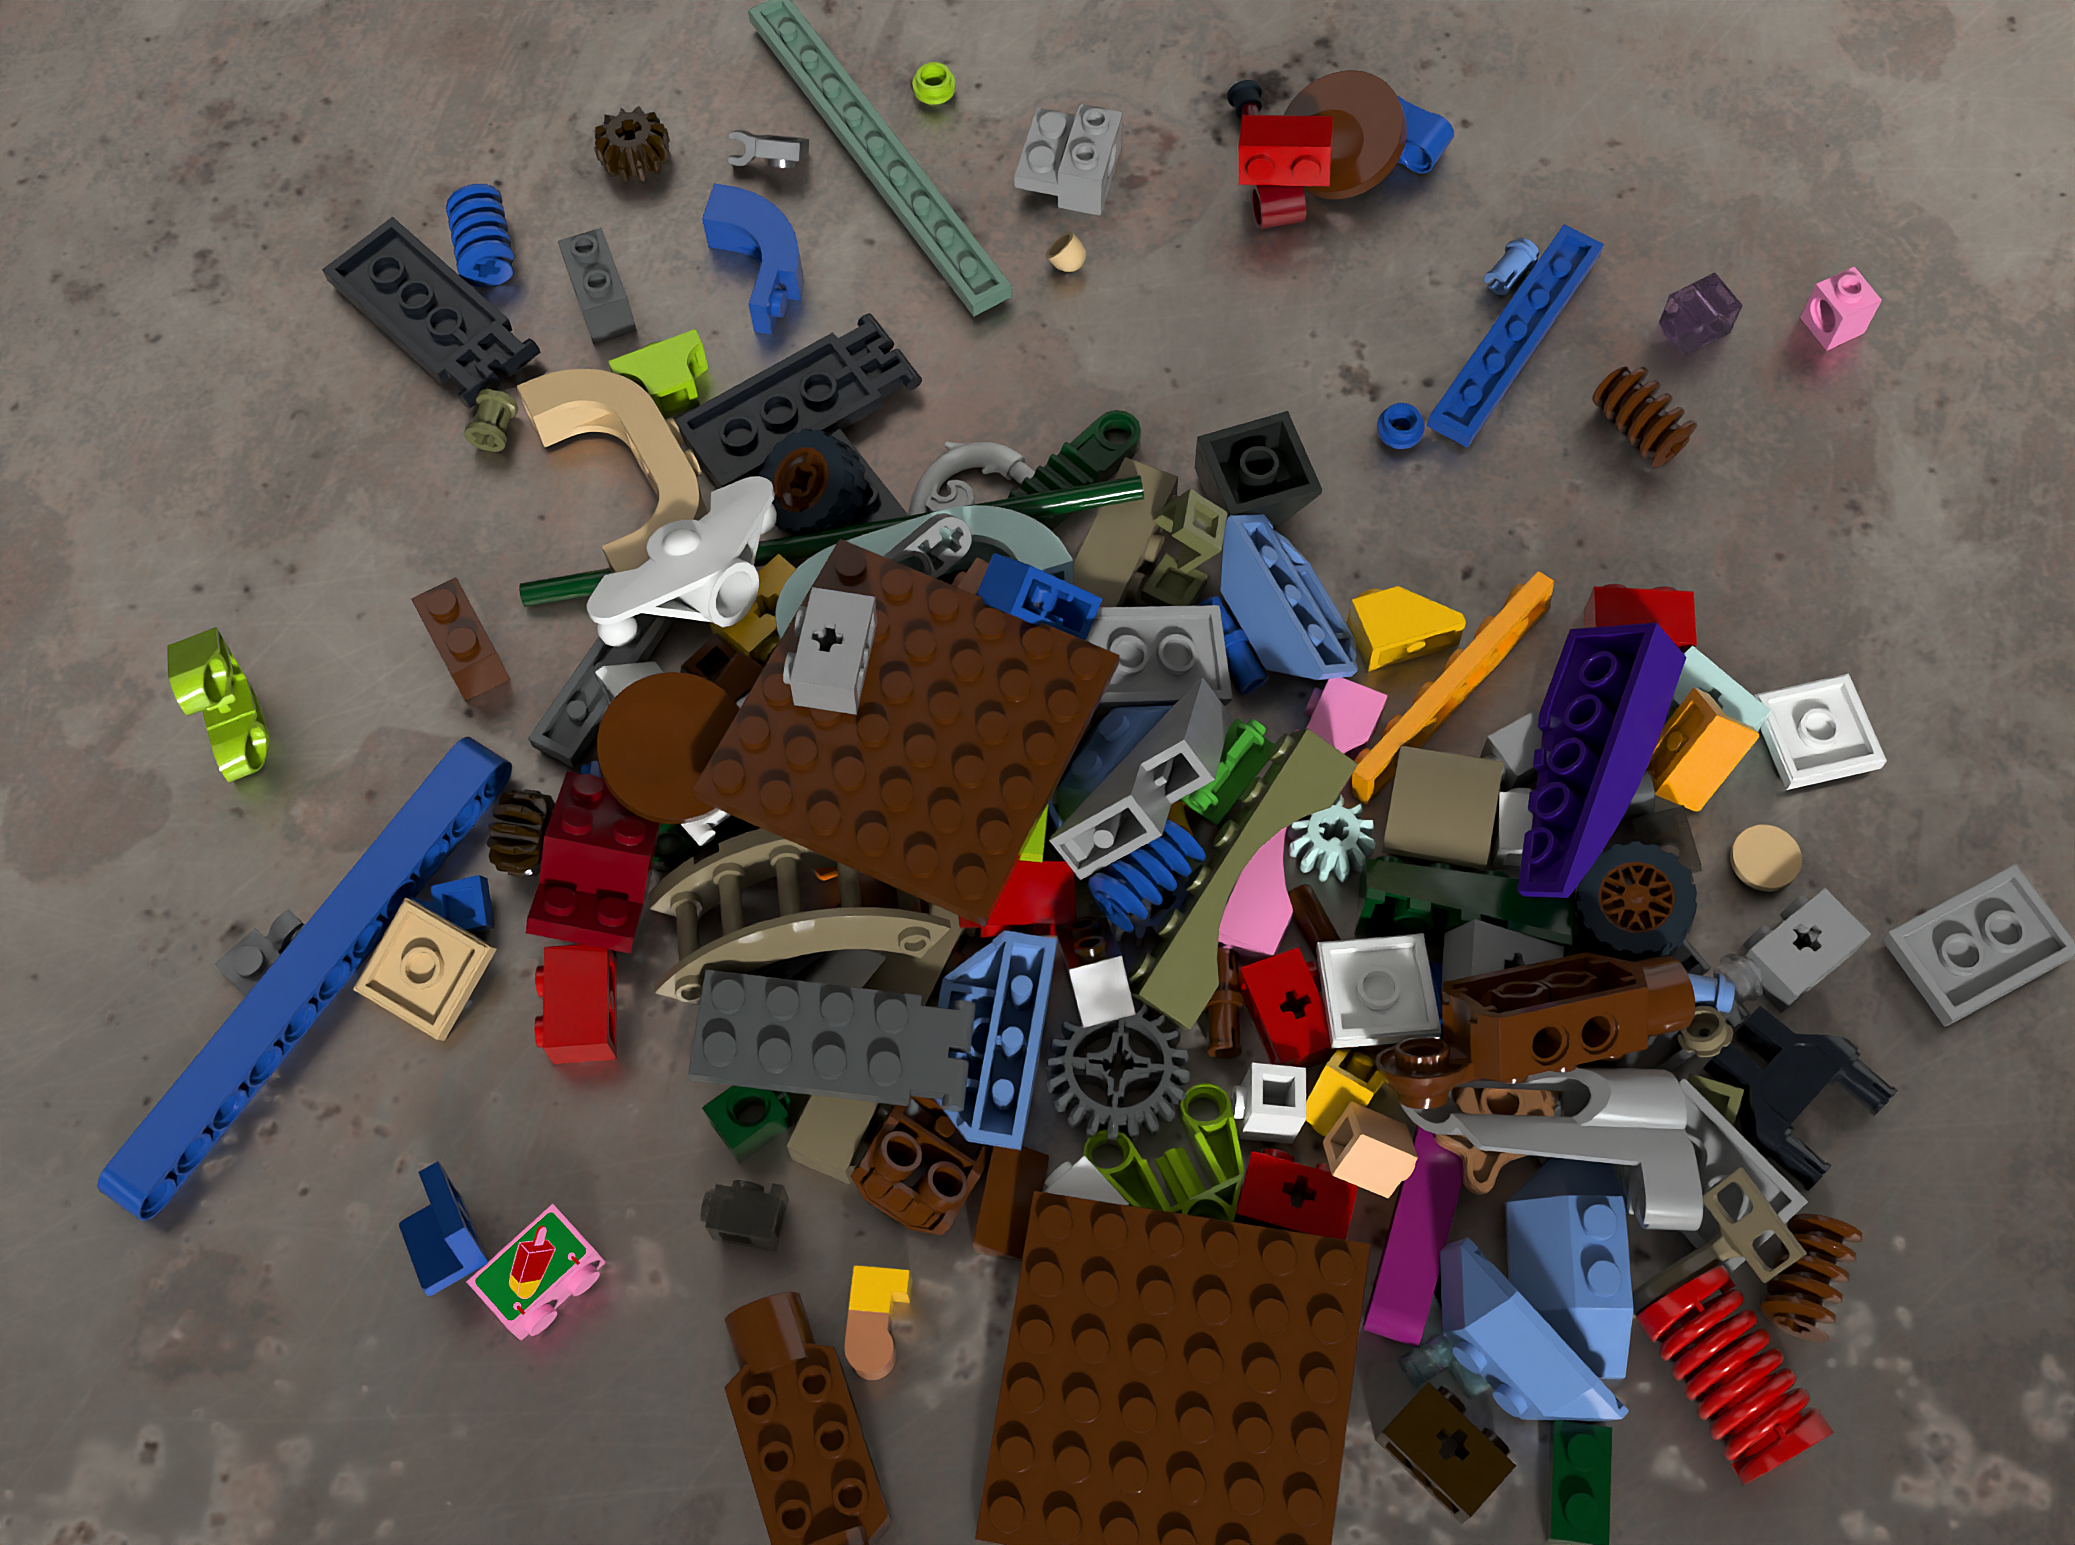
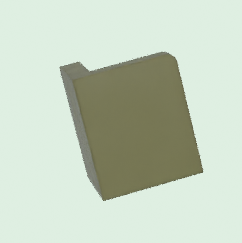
(1196, 525)

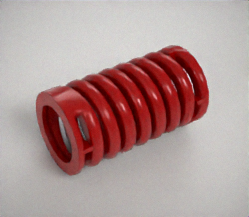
(1731, 1385)

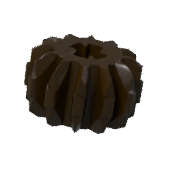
(632, 144)
(519, 831)

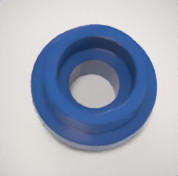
(1404, 416)

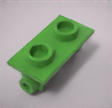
(1241, 761)

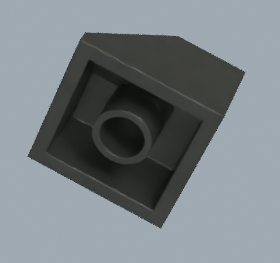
(1257, 469)

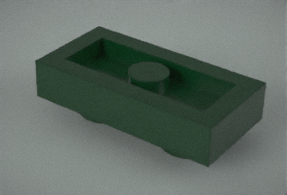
(1579, 1484)

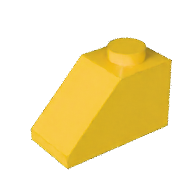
(1400, 626)
(1345, 1078)

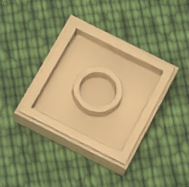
(424, 969)

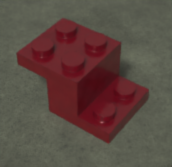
(593, 868)

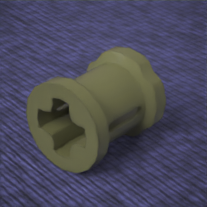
(491, 420)

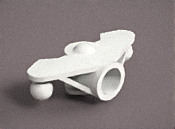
(693, 567)

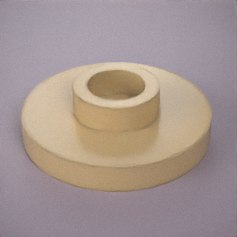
(1766, 857)

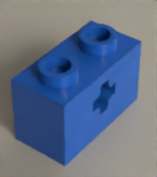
(1037, 596)

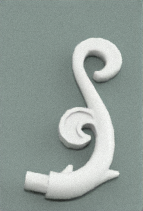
(963, 456)

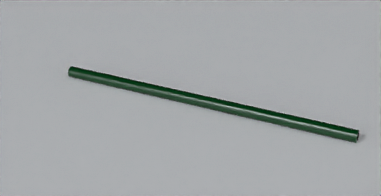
(809, 544)

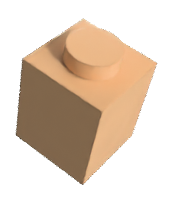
(1370, 1150)

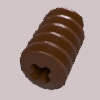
(1643, 415)
(1804, 1285)

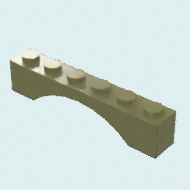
(1183, 966)

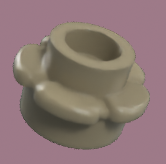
(1706, 1021)

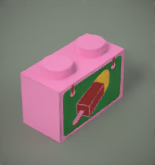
(537, 1273)

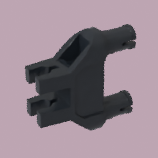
(1795, 1075)

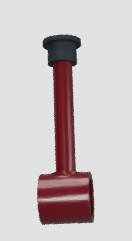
(1270, 203)

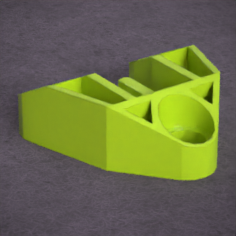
(211, 681)
(1215, 1148)

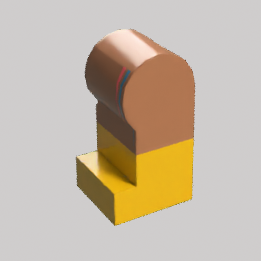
(870, 1319)

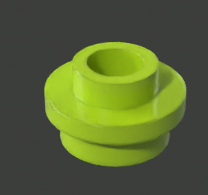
(934, 83)

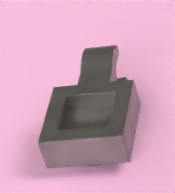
(780, 150)
(255, 953)

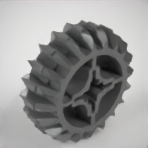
(1138, 1074)

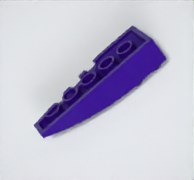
(1595, 747)

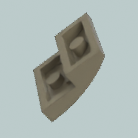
(1443, 807)

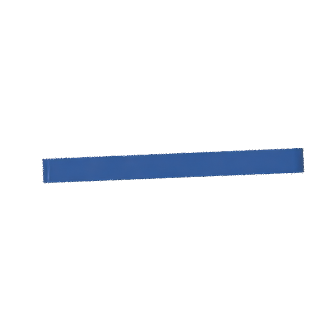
(302, 981)

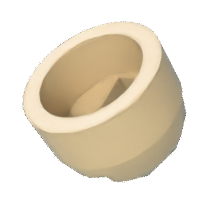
(1067, 253)

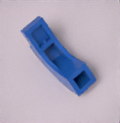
(756, 227)

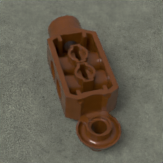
(1540, 1022)
(801, 1430)

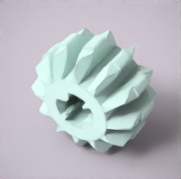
(1339, 853)

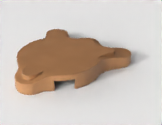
(1483, 1166)

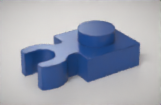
(462, 902)

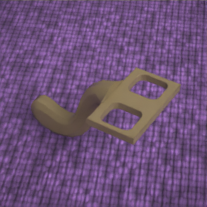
(1730, 1241)

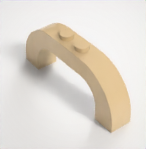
(606, 402)

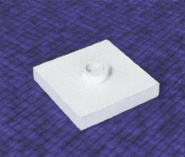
(1819, 732)
(1377, 990)

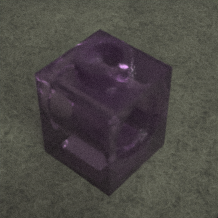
(1700, 313)

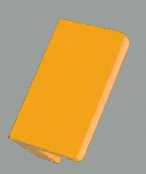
(1697, 751)

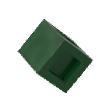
(747, 1138)

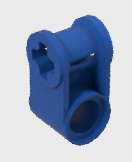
(1426, 138)

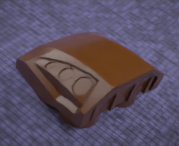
(920, 1167)

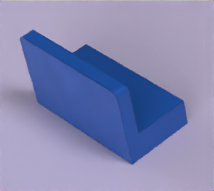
(441, 1235)

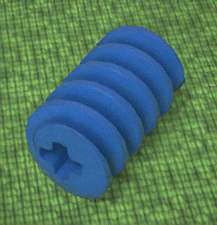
(480, 235)
(1139, 872)

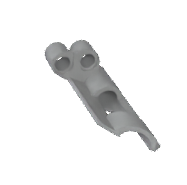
(1607, 1118)

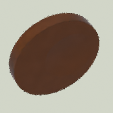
(1366, 129)
(660, 741)

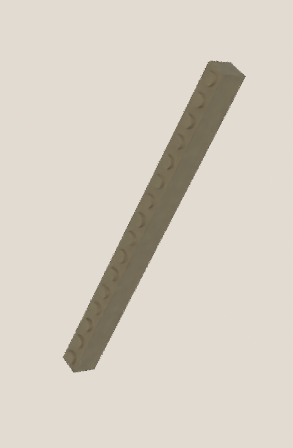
(1110, 565)

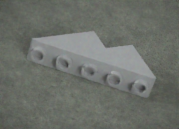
(1137, 795)

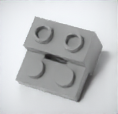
(1072, 156)

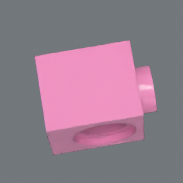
(1840, 308)

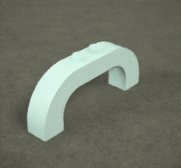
(991, 530)

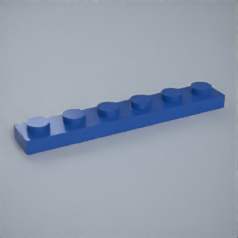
(1515, 336)

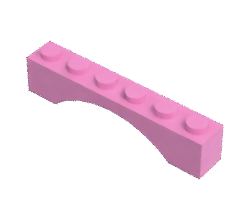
(1259, 905)

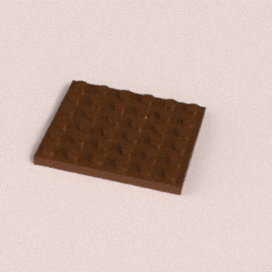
(949, 746)
(1172, 1381)

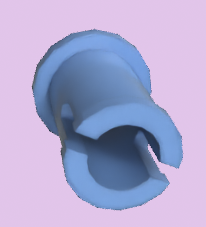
(1519, 257)
(1713, 991)

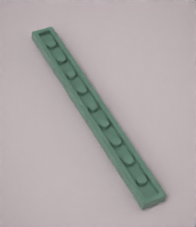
(881, 156)

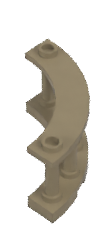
(756, 857)

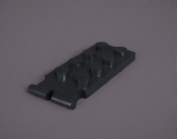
(429, 310)
(812, 389)

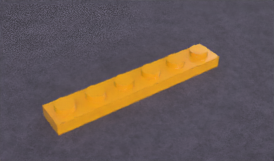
(1460, 678)

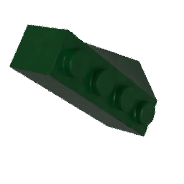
(1438, 898)

